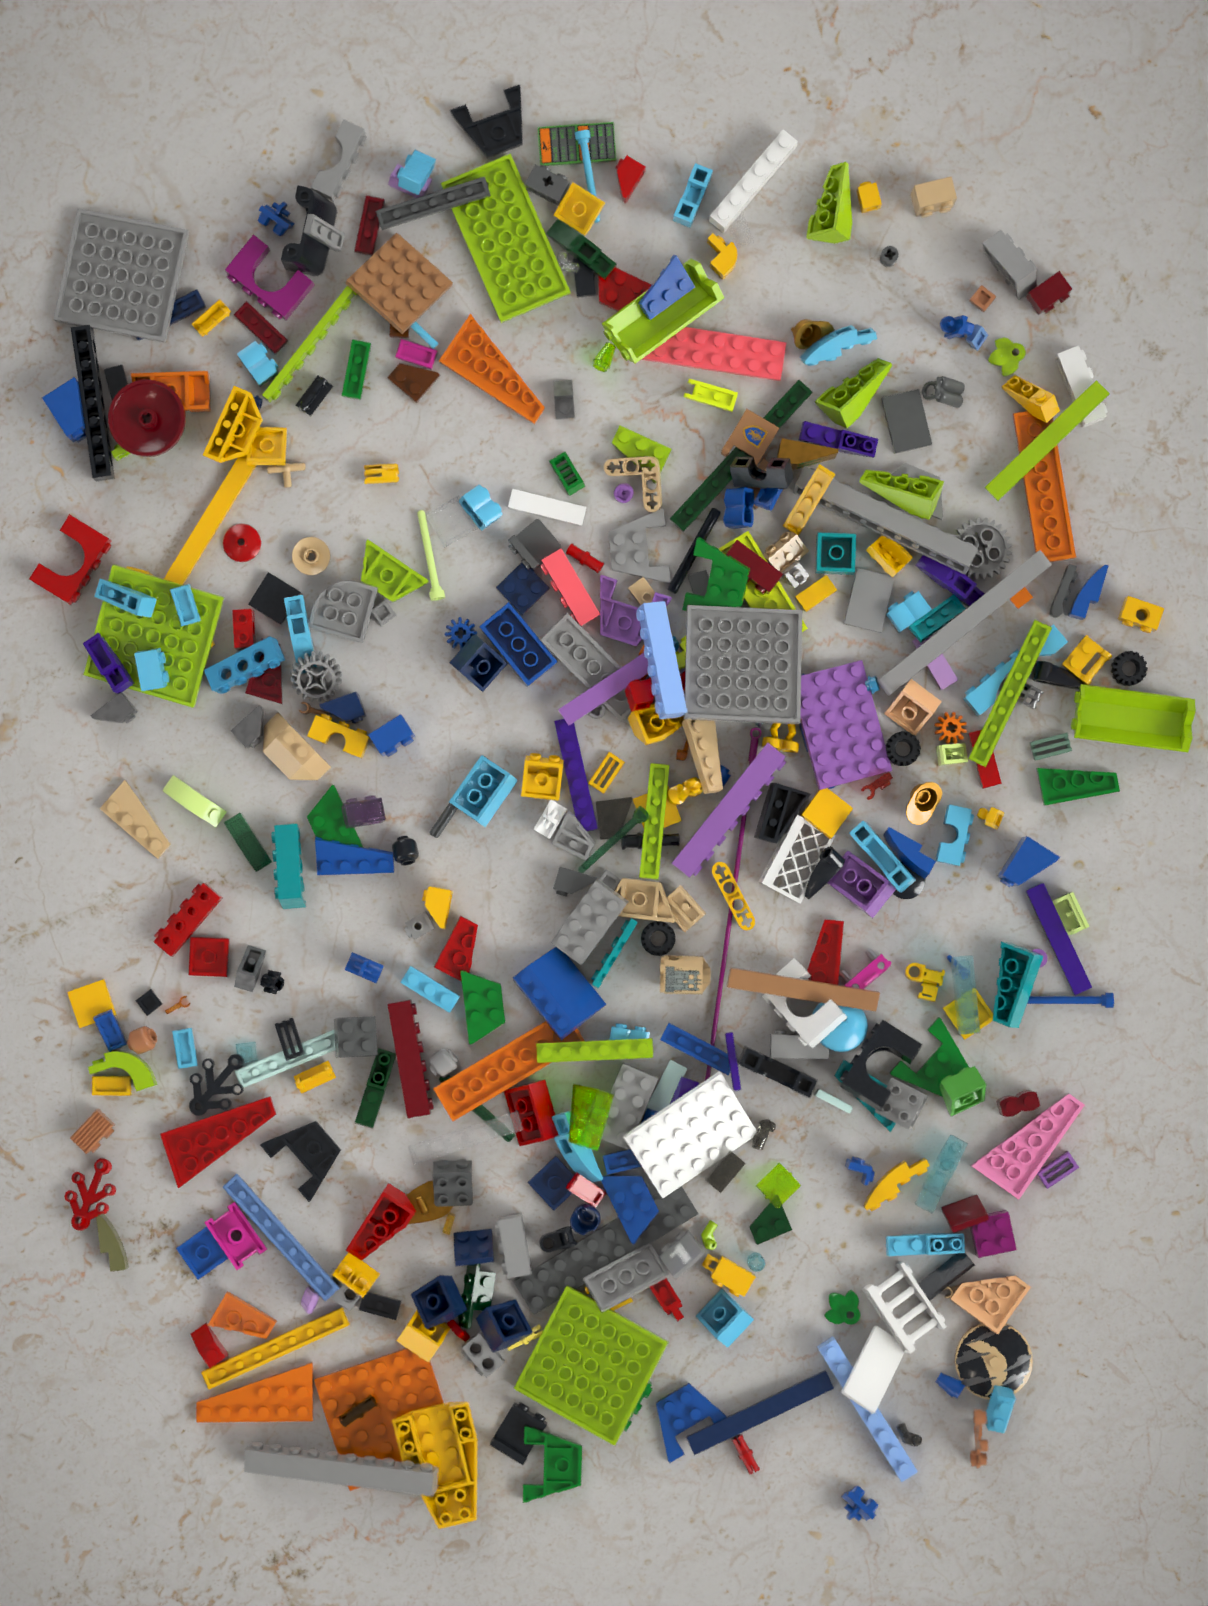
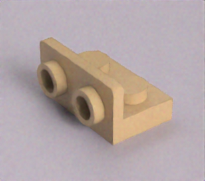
(785, 551)

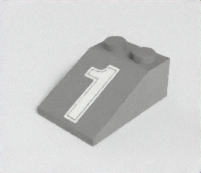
(681, 1253)

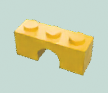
(324, 728)

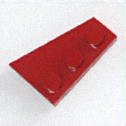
(458, 949)

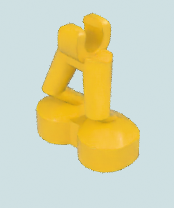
(785, 745)
(679, 793)

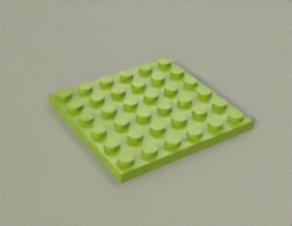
(184, 646)
(591, 1365)

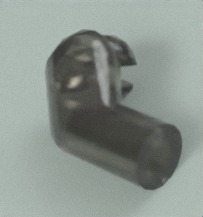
(908, 1437)

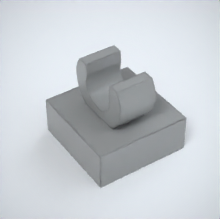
(795, 574)

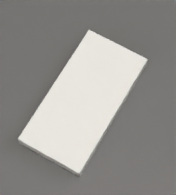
(873, 1370)

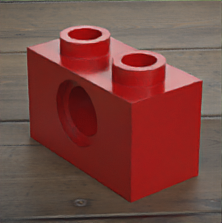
(243, 628)

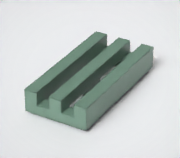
(1066, 742)

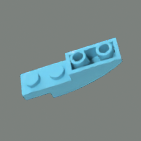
(830, 346)
(299, 627)
(578, 1157)
(925, 1244)

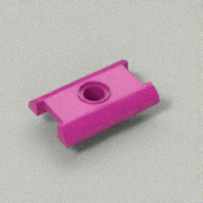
(235, 1250)

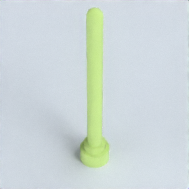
(436, 590)

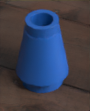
(950, 1385)

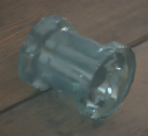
(752, 1258)

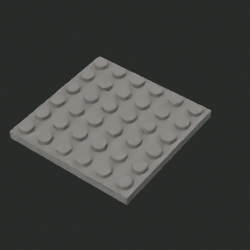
(121, 275)
(743, 664)

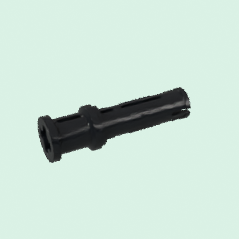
(636, 840)

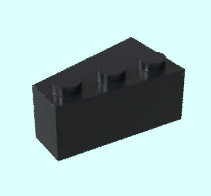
(778, 811)

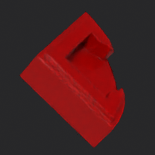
(462, 1334)

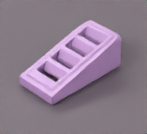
(309, 1300)

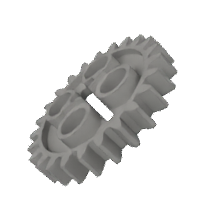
(998, 543)

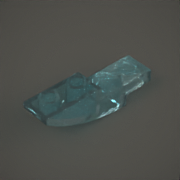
(941, 1173)

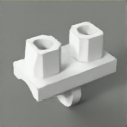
(550, 819)

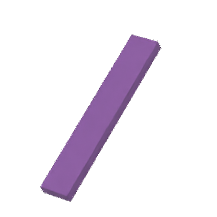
(604, 689)

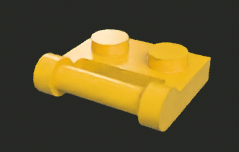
(1082, 655)

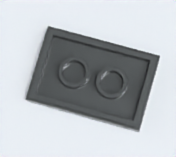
(906, 421)

